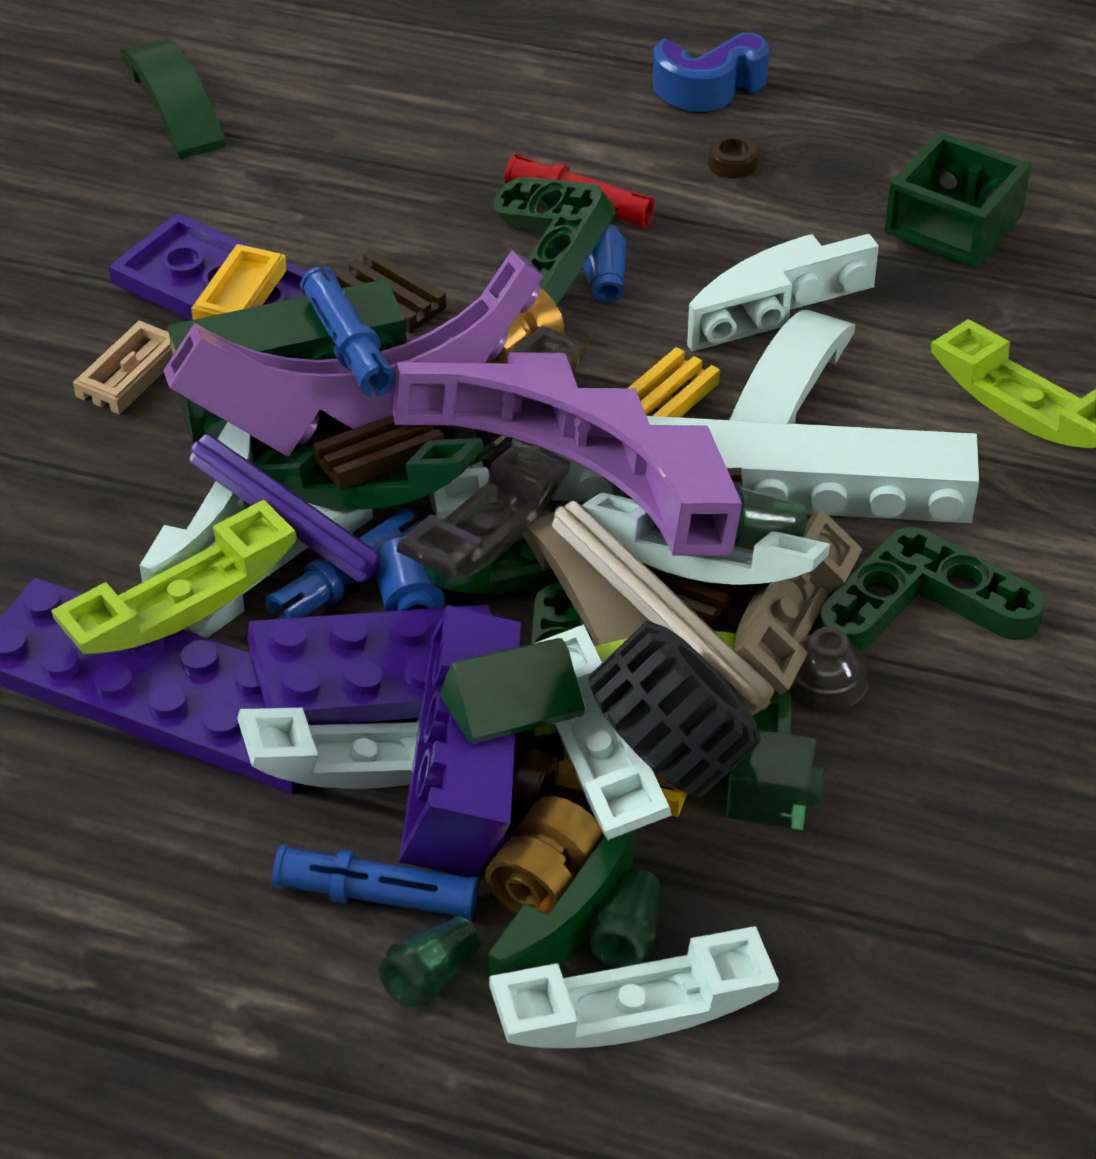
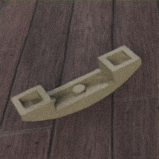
(597, 602)
(786, 609)

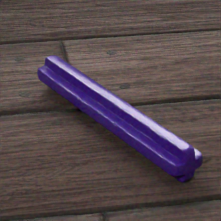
(310, 524)

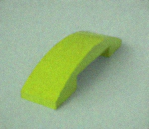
(983, 368)
(183, 594)

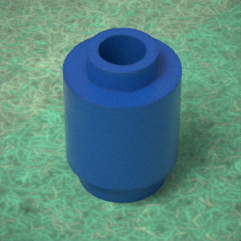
(405, 582)

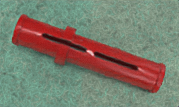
(629, 206)

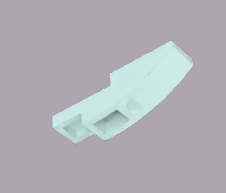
(765, 287)

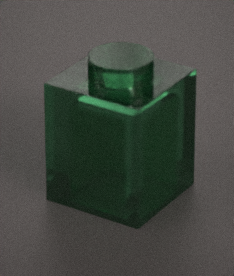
(776, 782)

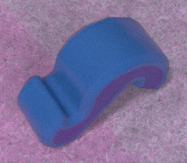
(711, 79)

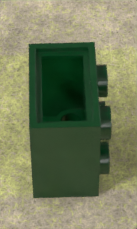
(957, 215)

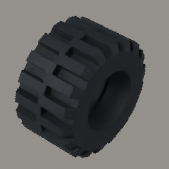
(674, 709)

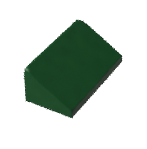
(513, 690)

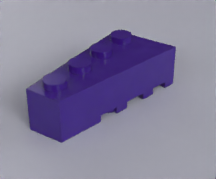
(458, 789)

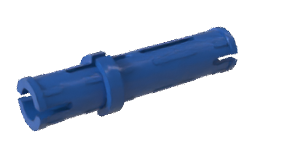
(355, 343)
(324, 581)
(400, 886)

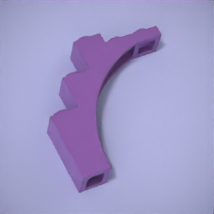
(281, 395)
(535, 399)

